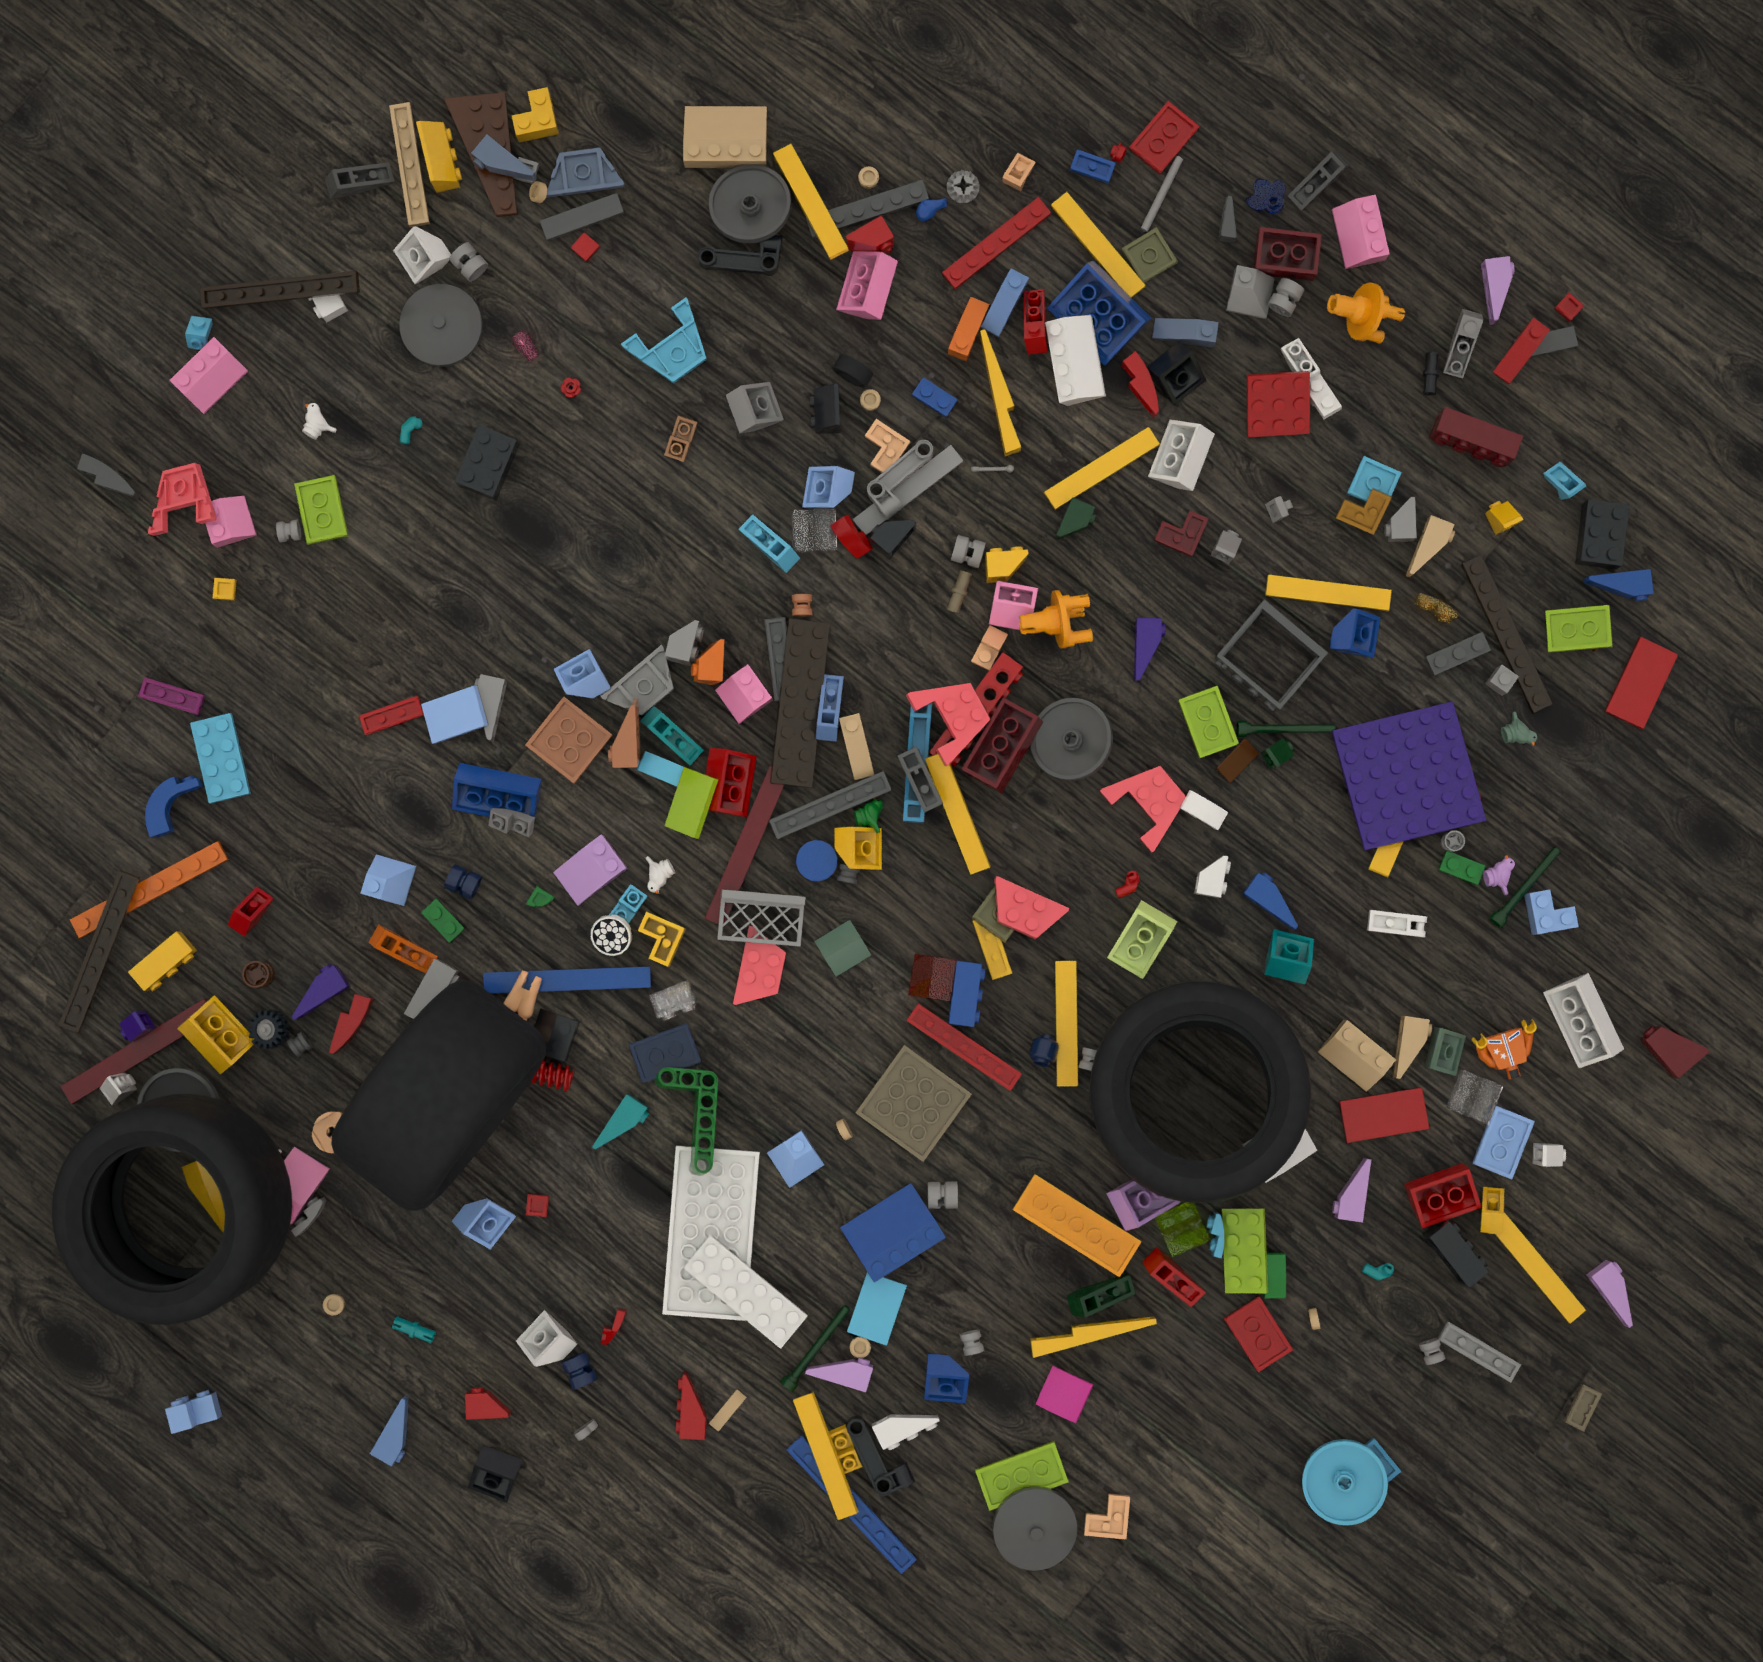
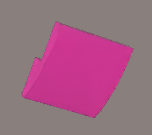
(1064, 1394)

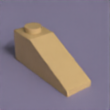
(1433, 538)
(856, 746)
(1411, 1038)

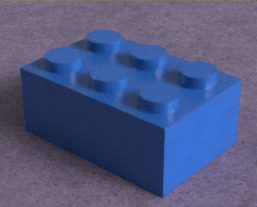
(966, 994)

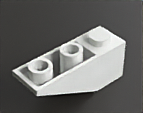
(118, 1087)
(897, 1427)

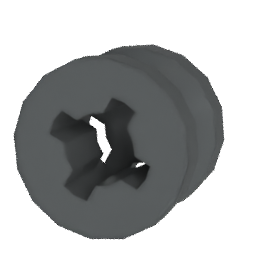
(848, 875)
(299, 1044)

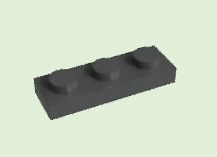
(1457, 653)

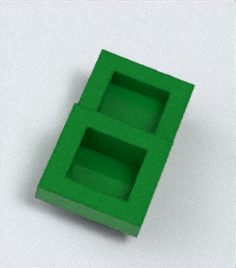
(1276, 1275)

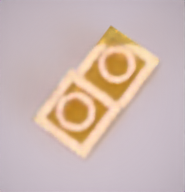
(1441, 609)

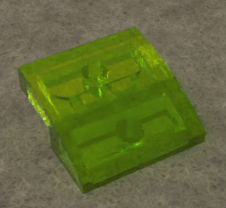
(1182, 1229)

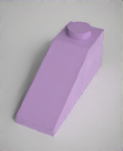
(1496, 278)
(1352, 1198)
(1612, 1287)
(847, 1373)

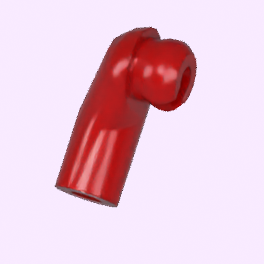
(1130, 885)

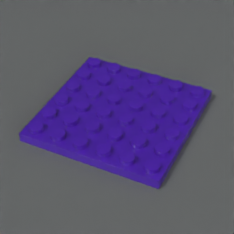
(1408, 776)

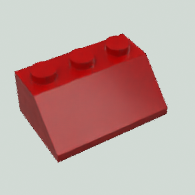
(734, 778)
(1443, 1195)

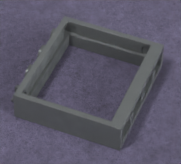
(1291, 630)

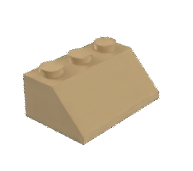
(1356, 1055)

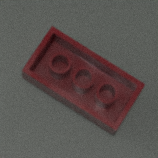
(1475, 437)
(1002, 745)

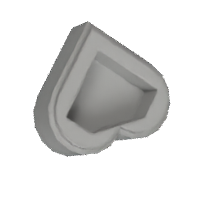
(585, 1430)

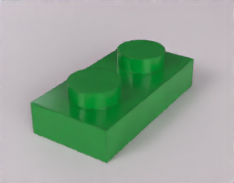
(1461, 867)
(443, 920)

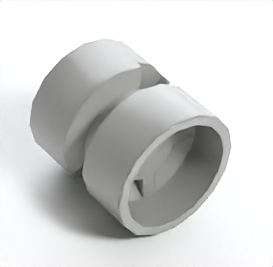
(466, 259)
(1287, 294)
(960, 551)
(943, 1195)

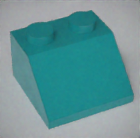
(1289, 956)

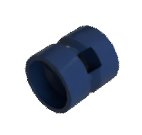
(464, 882)
(579, 1370)

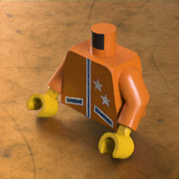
(1507, 1048)

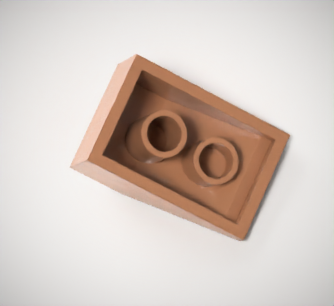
(626, 747)

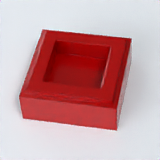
(585, 247)
(1569, 307)
(537, 1205)

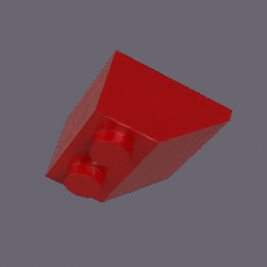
(871, 237)

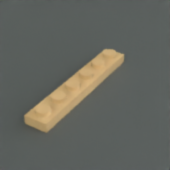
(409, 164)

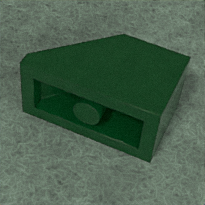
(1076, 518)
(1278, 753)

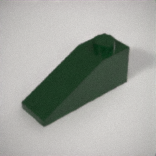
(1099, 1296)

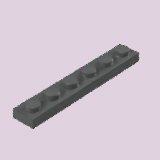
(876, 205)
(830, 805)

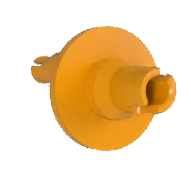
(1365, 312)
(1056, 619)

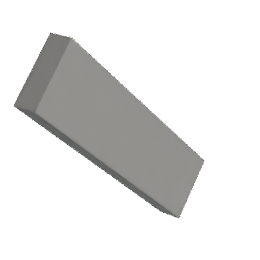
(1479, 1351)

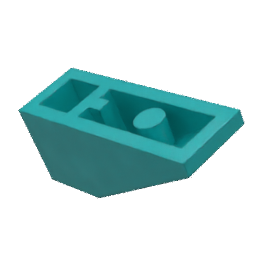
(671, 735)
(625, 1117)

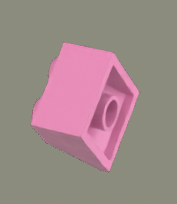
(232, 521)
(743, 694)

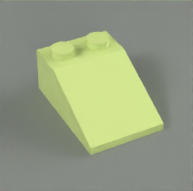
(1142, 939)

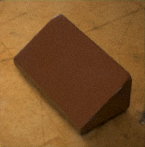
(1237, 760)

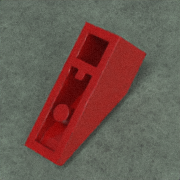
(1521, 350)
(1173, 1277)

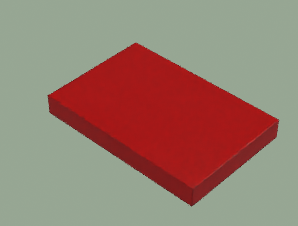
(1164, 137)
(1258, 1334)

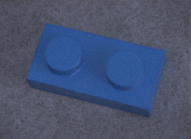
(1092, 166)
(934, 397)

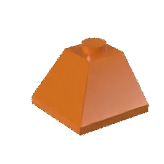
(709, 665)

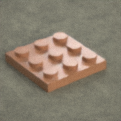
(569, 740)

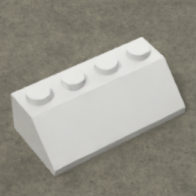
(1075, 359)
(1583, 1021)

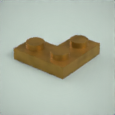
(1367, 516)

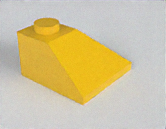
(859, 847)

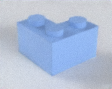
(1544, 917)
(188, 1413)

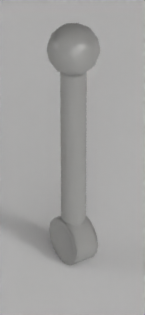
(1009, 468)

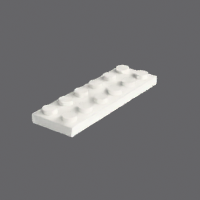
(745, 1291)

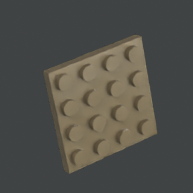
(913, 1103)

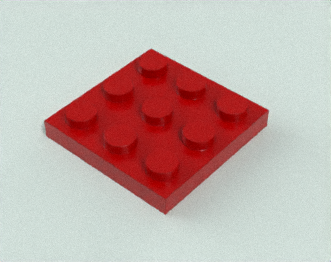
(1278, 404)

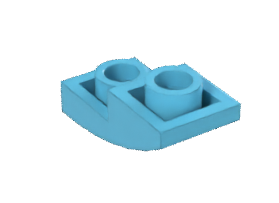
(660, 768)
(629, 903)
(1216, 1227)

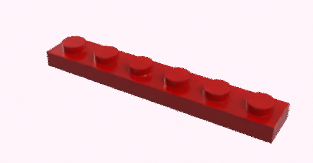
(996, 243)
(964, 1047)

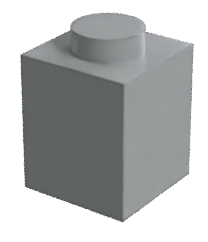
(1501, 680)

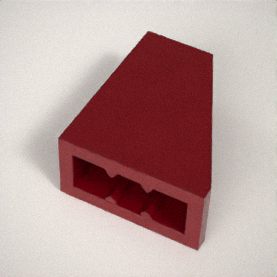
(1672, 1050)

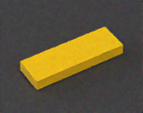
(993, 952)

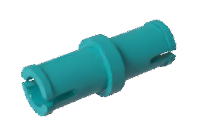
(414, 1329)

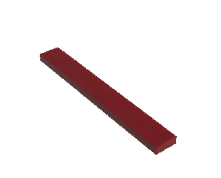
(746, 845)
(128, 1056)

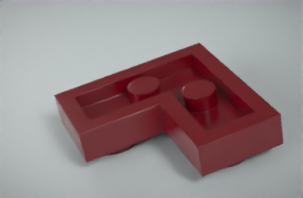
(1184, 539)

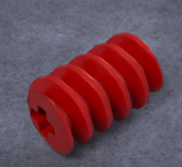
(554, 1075)

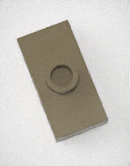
(1582, 1407)

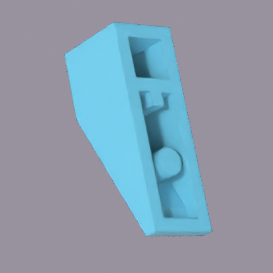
(769, 543)

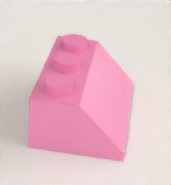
(1360, 232)
(867, 284)
(209, 375)

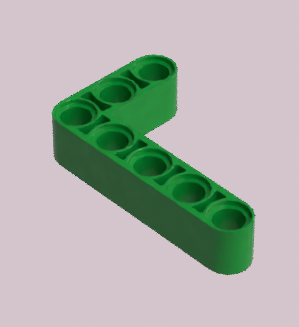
(699, 1110)

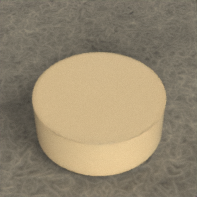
(868, 177)
(538, 192)
(870, 400)
(844, 1129)
(334, 1304)
(1314, 1319)
(860, 1347)

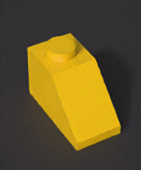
(1502, 516)
(1492, 1210)

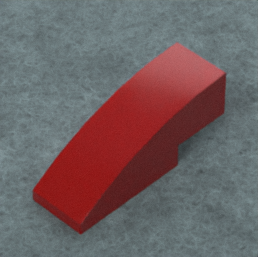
(1141, 383)
(351, 1022)

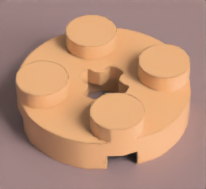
(322, 1128)

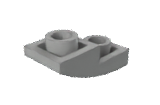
(507, 820)
(312, 1212)

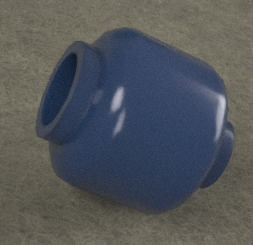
(1044, 1050)

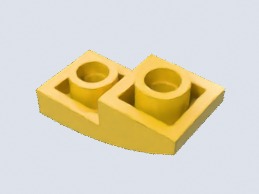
(1385, 859)
(845, 1449)

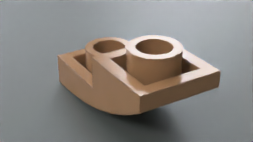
(681, 438)

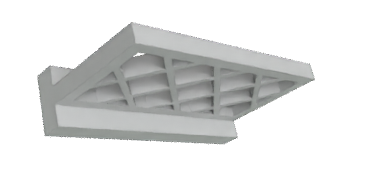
(763, 899)

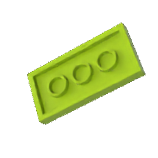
(1245, 1250)
(1030, 1468)

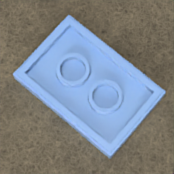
(454, 714)
(1503, 1142)

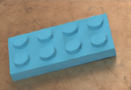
(220, 758)

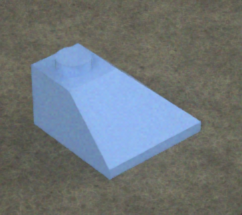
(827, 486)
(582, 676)
(388, 880)
(795, 1158)
(483, 1221)

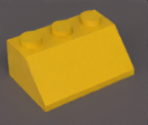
(439, 155)
(217, 1034)

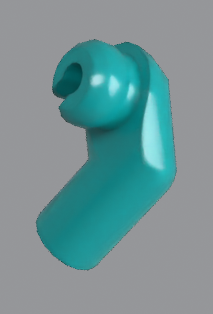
(407, 427)
(1380, 1272)

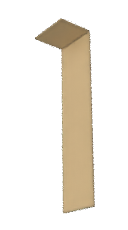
(727, 1410)

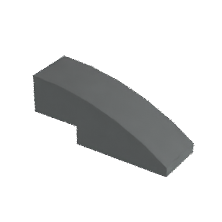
(106, 476)

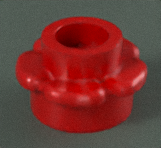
(1118, 153)
(570, 393)

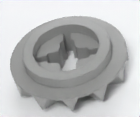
(970, 192)

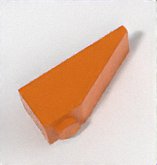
(968, 329)
(402, 949)

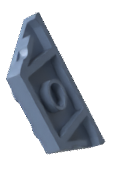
(583, 173)

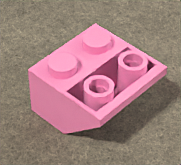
(1010, 602)

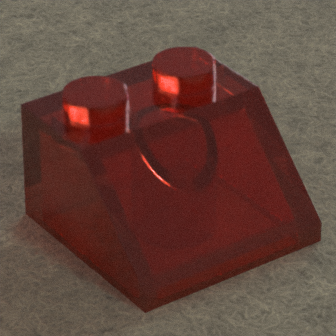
(932, 977)

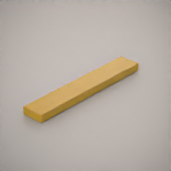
(1097, 244)
(1101, 468)
(1328, 592)
(958, 814)
(1066, 1023)
(1539, 1271)
(825, 1456)

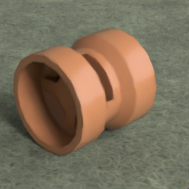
(800, 608)

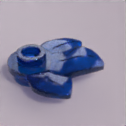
(1265, 193)

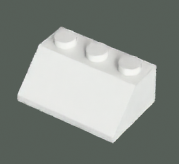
(1181, 454)

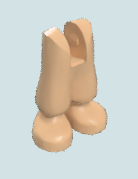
(521, 999)

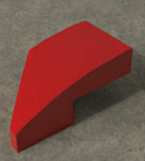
(608, 1332)

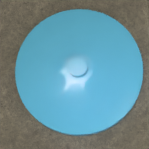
(1344, 1482)

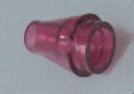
(525, 345)

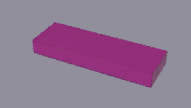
(171, 696)

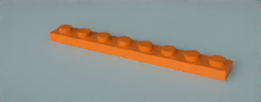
(157, 885)

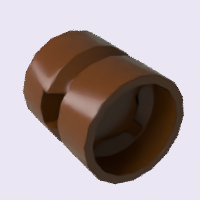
(258, 974)

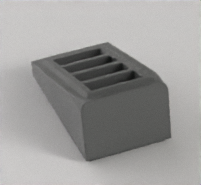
(1228, 227)

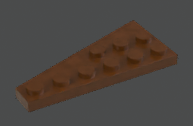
(474, 119)

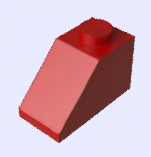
(250, 911)
(484, 1405)

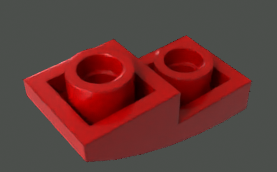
(848, 535)

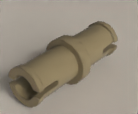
(959, 591)

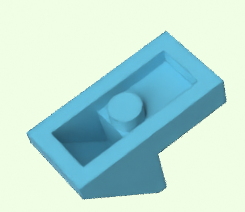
(1564, 481)

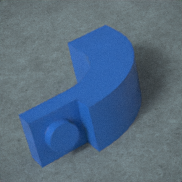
(160, 802)

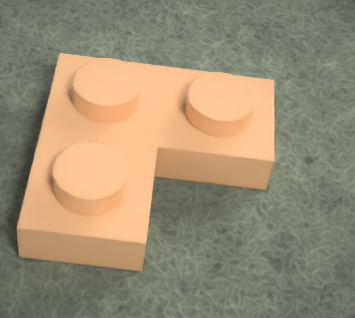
(890, 442)
(1114, 1523)

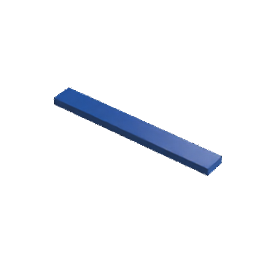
(572, 979)
(865, 1519)

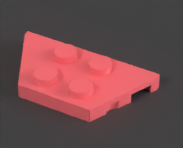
(1024, 909)
(759, 970)

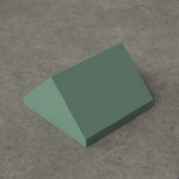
(842, 948)
(1445, 1051)

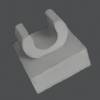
(1278, 509)

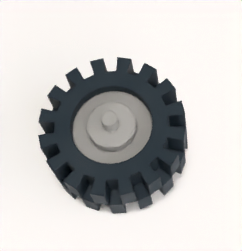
(268, 1029)

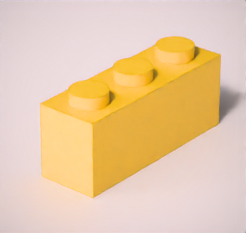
(163, 962)

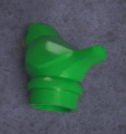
(869, 814)

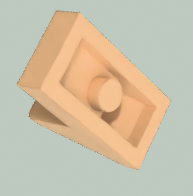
(1018, 171)
(989, 647)

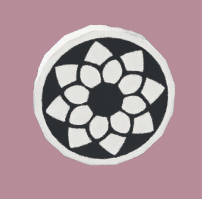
(611, 935)

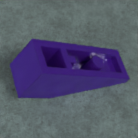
(1147, 638)
(323, 988)

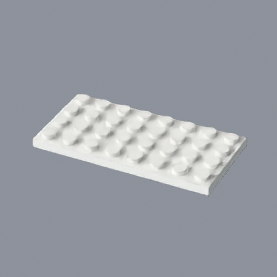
(703, 1206)

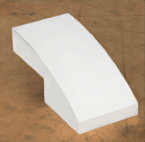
(1203, 810)

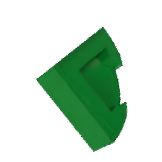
(539, 898)

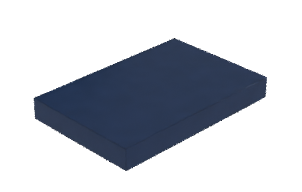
(666, 1049)

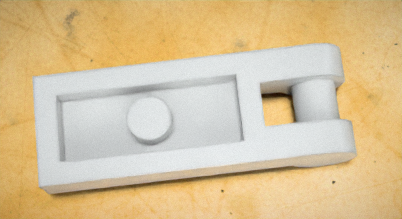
(1396, 923)

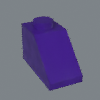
(136, 1025)

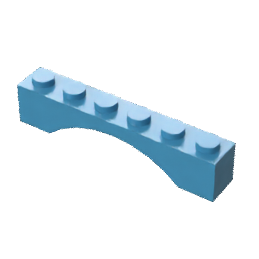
(918, 737)

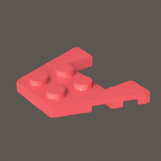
(180, 489)
(960, 711)
(1156, 796)

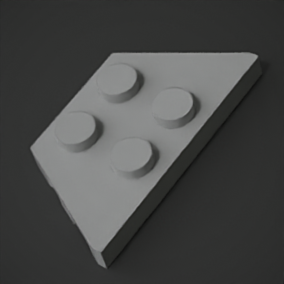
(647, 681)

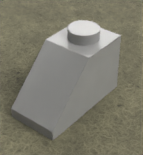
(1402, 524)
(1226, 546)

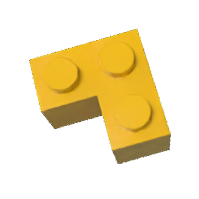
(538, 122)
(667, 935)

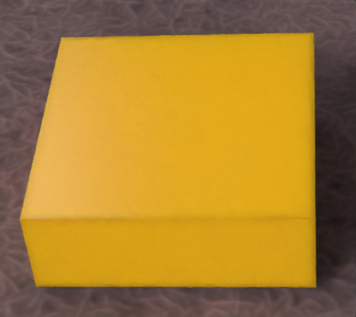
(224, 589)

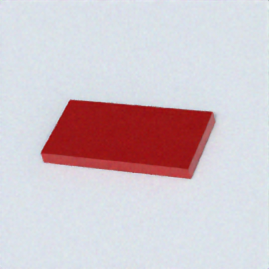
(1641, 683)
(1384, 1115)

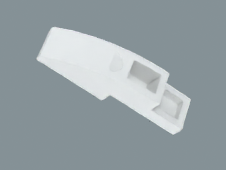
(1320, 393)

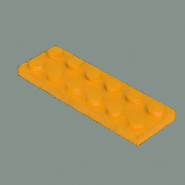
(1077, 1225)

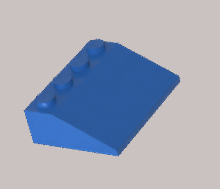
(1113, 311)
(892, 1232)

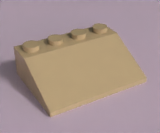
(724, 136)

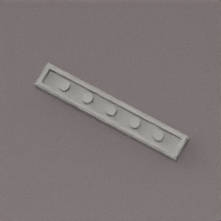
(912, 486)

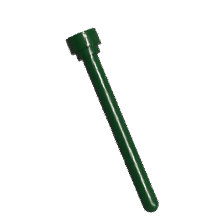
(1244, 728)
(1500, 917)
(791, 1380)

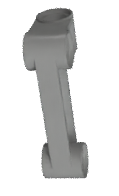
(897, 473)

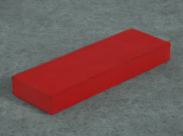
(391, 715)

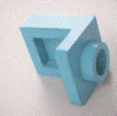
(198, 332)

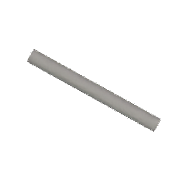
(1162, 193)

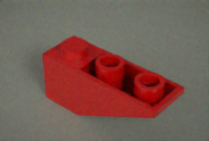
(1034, 322)
(693, 1416)

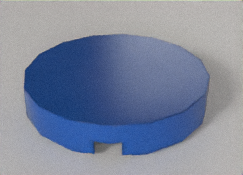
(816, 860)

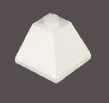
(421, 254)
(546, 1341)

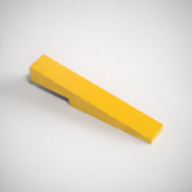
(810, 201)
(1001, 398)
(1087, 1333)

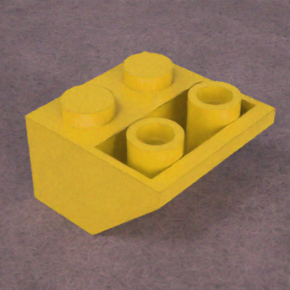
(1003, 564)

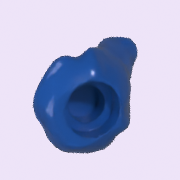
(928, 208)

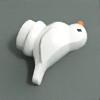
(315, 422)
(658, 874)

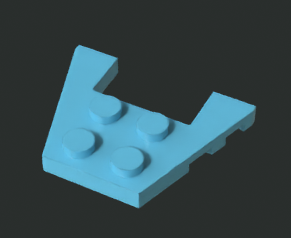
(676, 353)

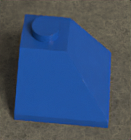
(1356, 634)
(945, 1380)

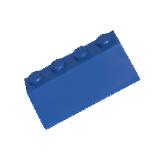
(481, 789)

